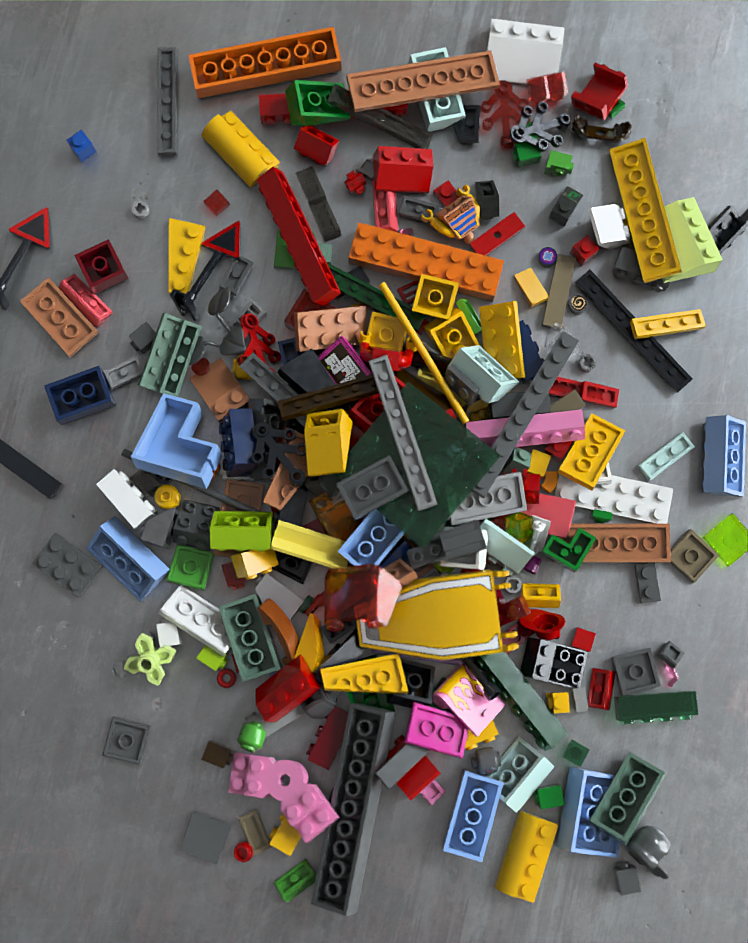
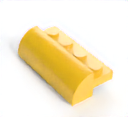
(239, 147)
(526, 856)

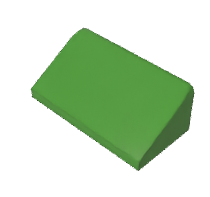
(296, 880)

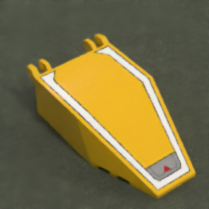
(443, 618)

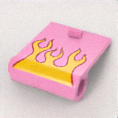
(466, 700)

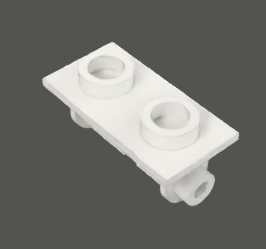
(540, 532)

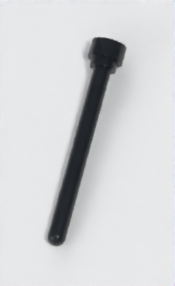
(490, 691)

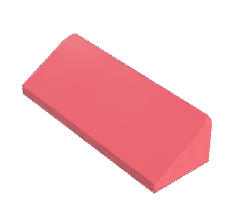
(385, 209)
(85, 300)

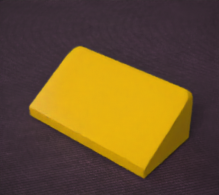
(541, 595)

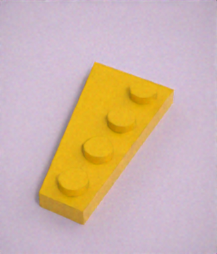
(184, 250)
(370, 675)

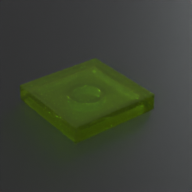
(728, 539)

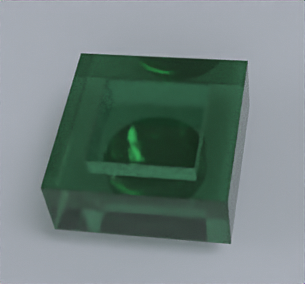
(575, 753)

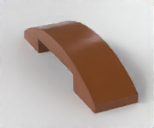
(283, 628)

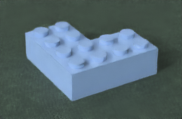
(168, 444)

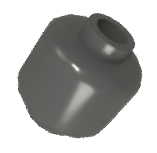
(486, 760)

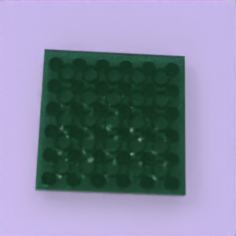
(451, 456)

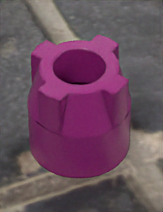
(533, 565)

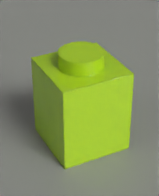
(212, 658)

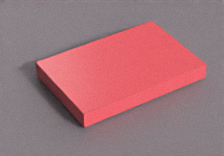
(556, 510)

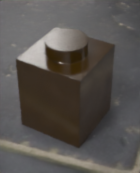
(217, 754)

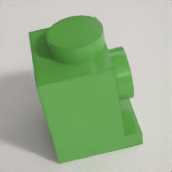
(559, 164)

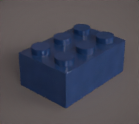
(79, 395)
(238, 442)

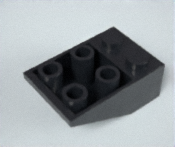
(553, 663)

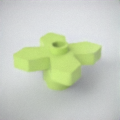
(149, 659)

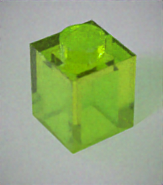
(519, 526)

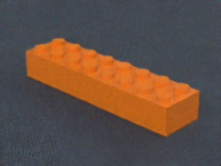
(265, 62)
(411, 256)

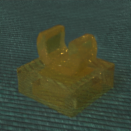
(479, 415)

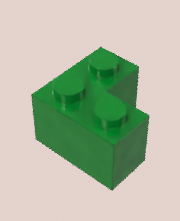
(569, 554)

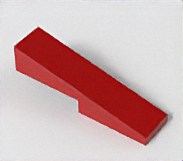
(588, 391)

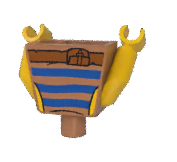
(457, 218)

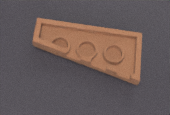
(280, 488)

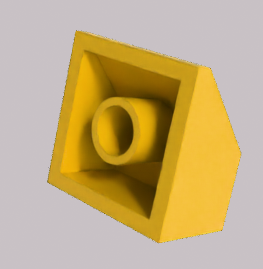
(435, 297)

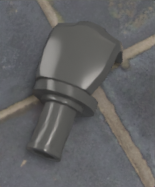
(322, 707)

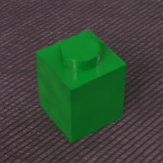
(548, 796)

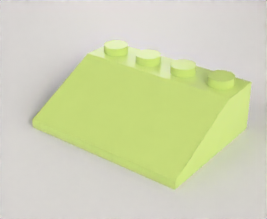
(692, 240)

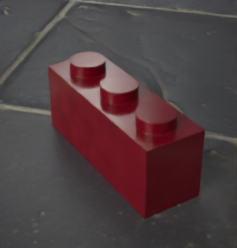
(329, 738)

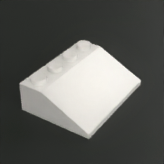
(524, 49)

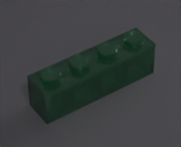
(656, 705)

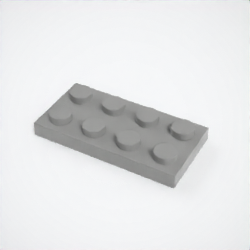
(503, 498)

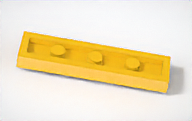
(667, 324)

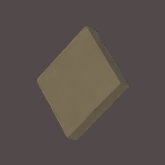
(692, 556)

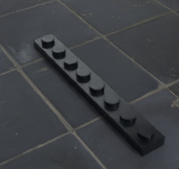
(621, 318)

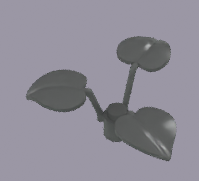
(233, 342)

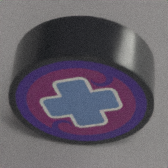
(547, 257)

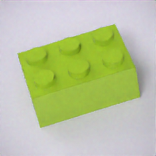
(241, 530)

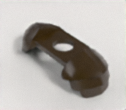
(618, 133)

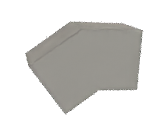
(579, 699)

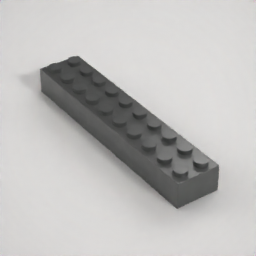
(356, 804)

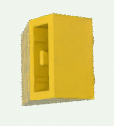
(327, 442)

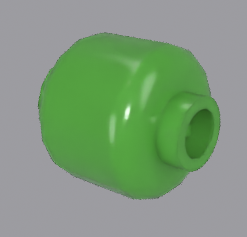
(251, 736)

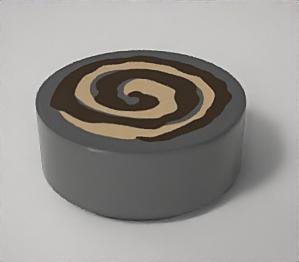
(578, 303)

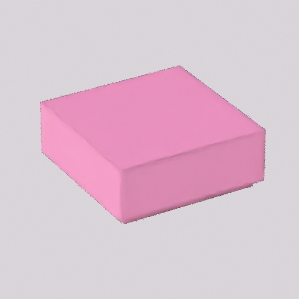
(432, 792)

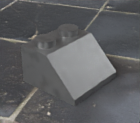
(159, 529)

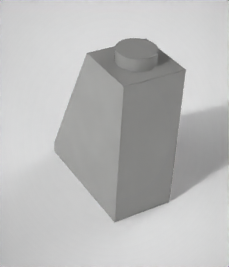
(268, 587)

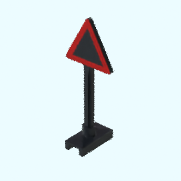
(33, 230)
(223, 243)

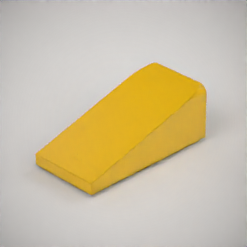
(531, 287)

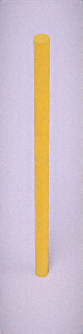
(423, 352)

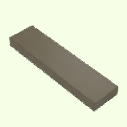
(559, 290)

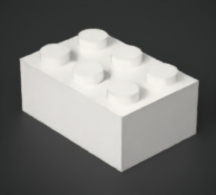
(127, 498)

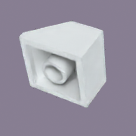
(610, 226)

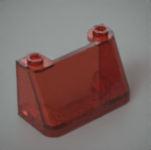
(359, 594)

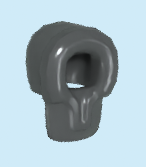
(648, 848)

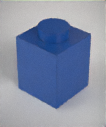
(81, 145)

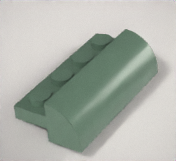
(169, 355)

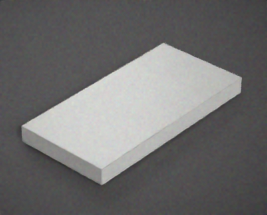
(197, 619)

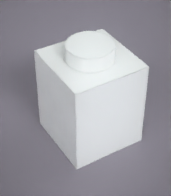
(168, 634)

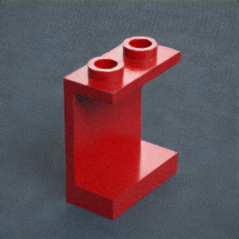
(601, 92)

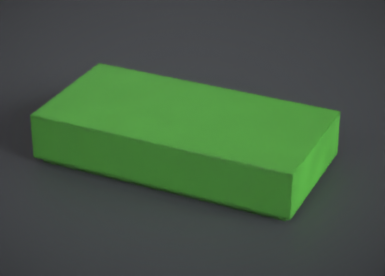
(470, 314)

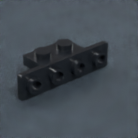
(728, 227)

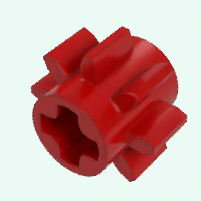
(355, 182)

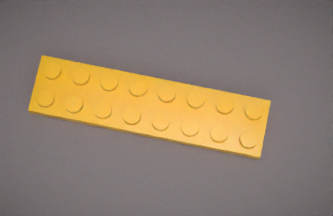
(645, 211)

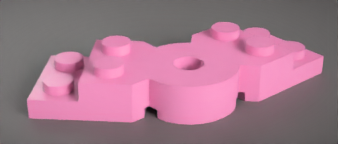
(301, 802)

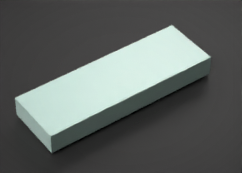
(666, 456)

